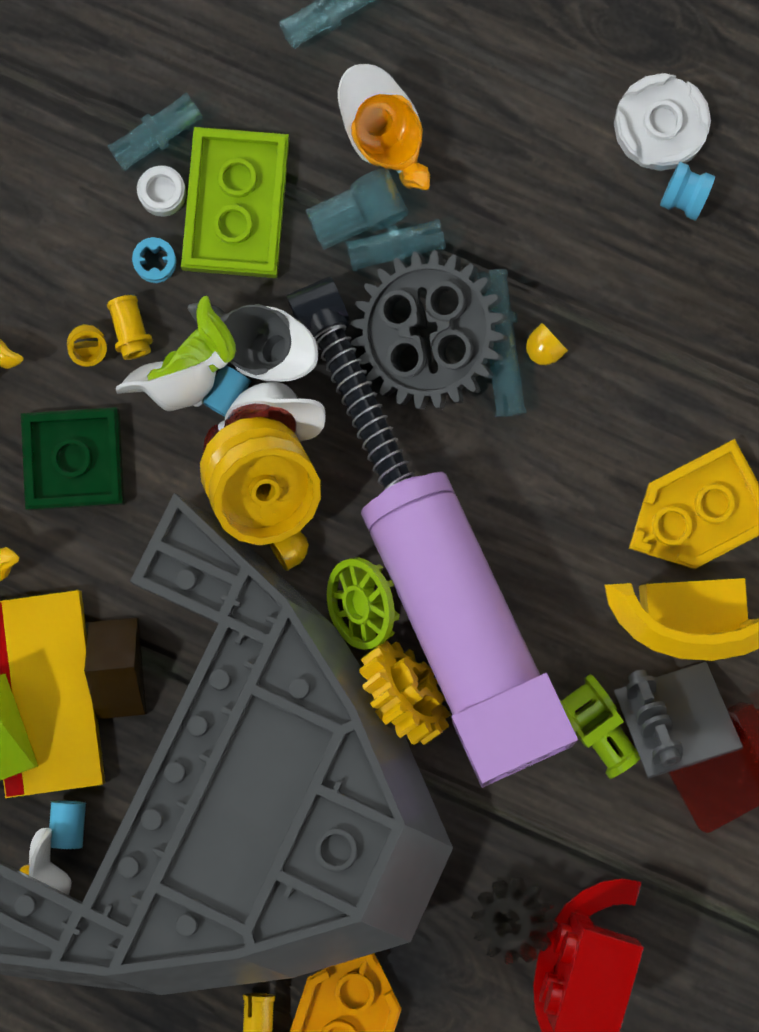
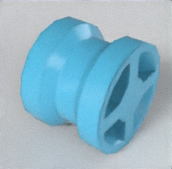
(687, 191)

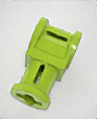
(596, 723)

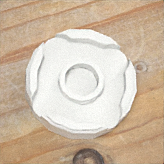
(662, 122)

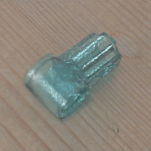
(369, 204)

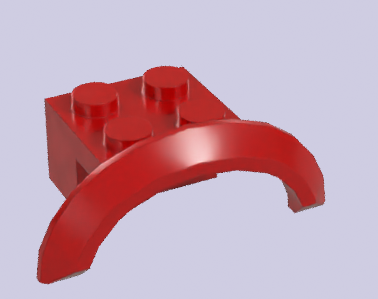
(588, 969)

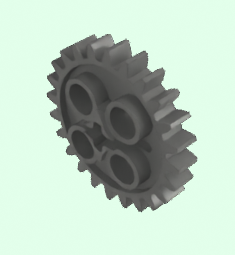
(471, 322)

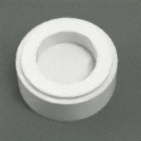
(161, 191)

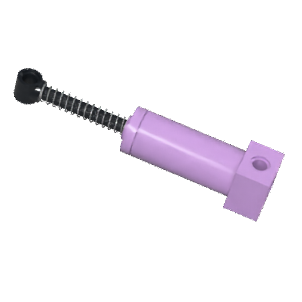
(474, 647)

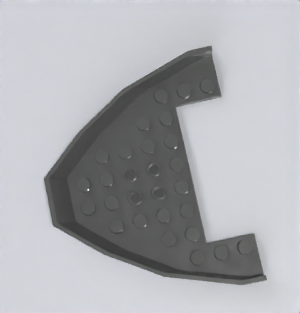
(270, 819)

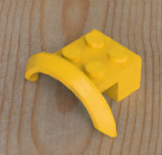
(687, 618)

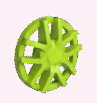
(361, 603)

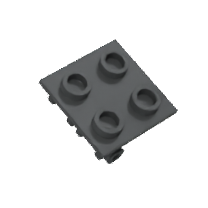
(676, 718)

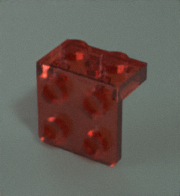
(727, 784)

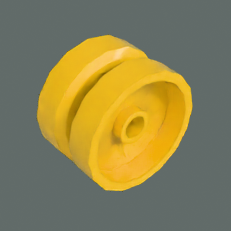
(259, 481)

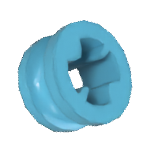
(154, 245)

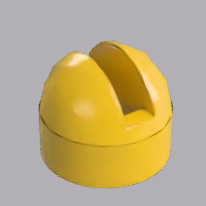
(544, 346)
(86, 352)
(291, 550)

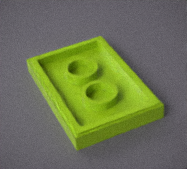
(235, 202)

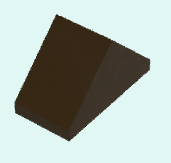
(115, 668)

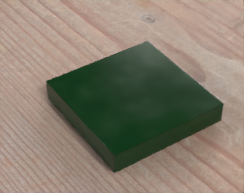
(72, 459)

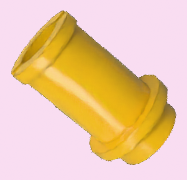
(129, 327)
(258, 1012)

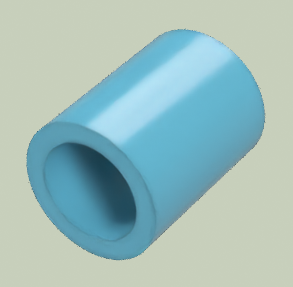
(225, 390)
(67, 824)

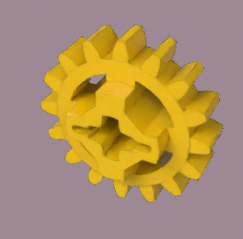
(404, 693)

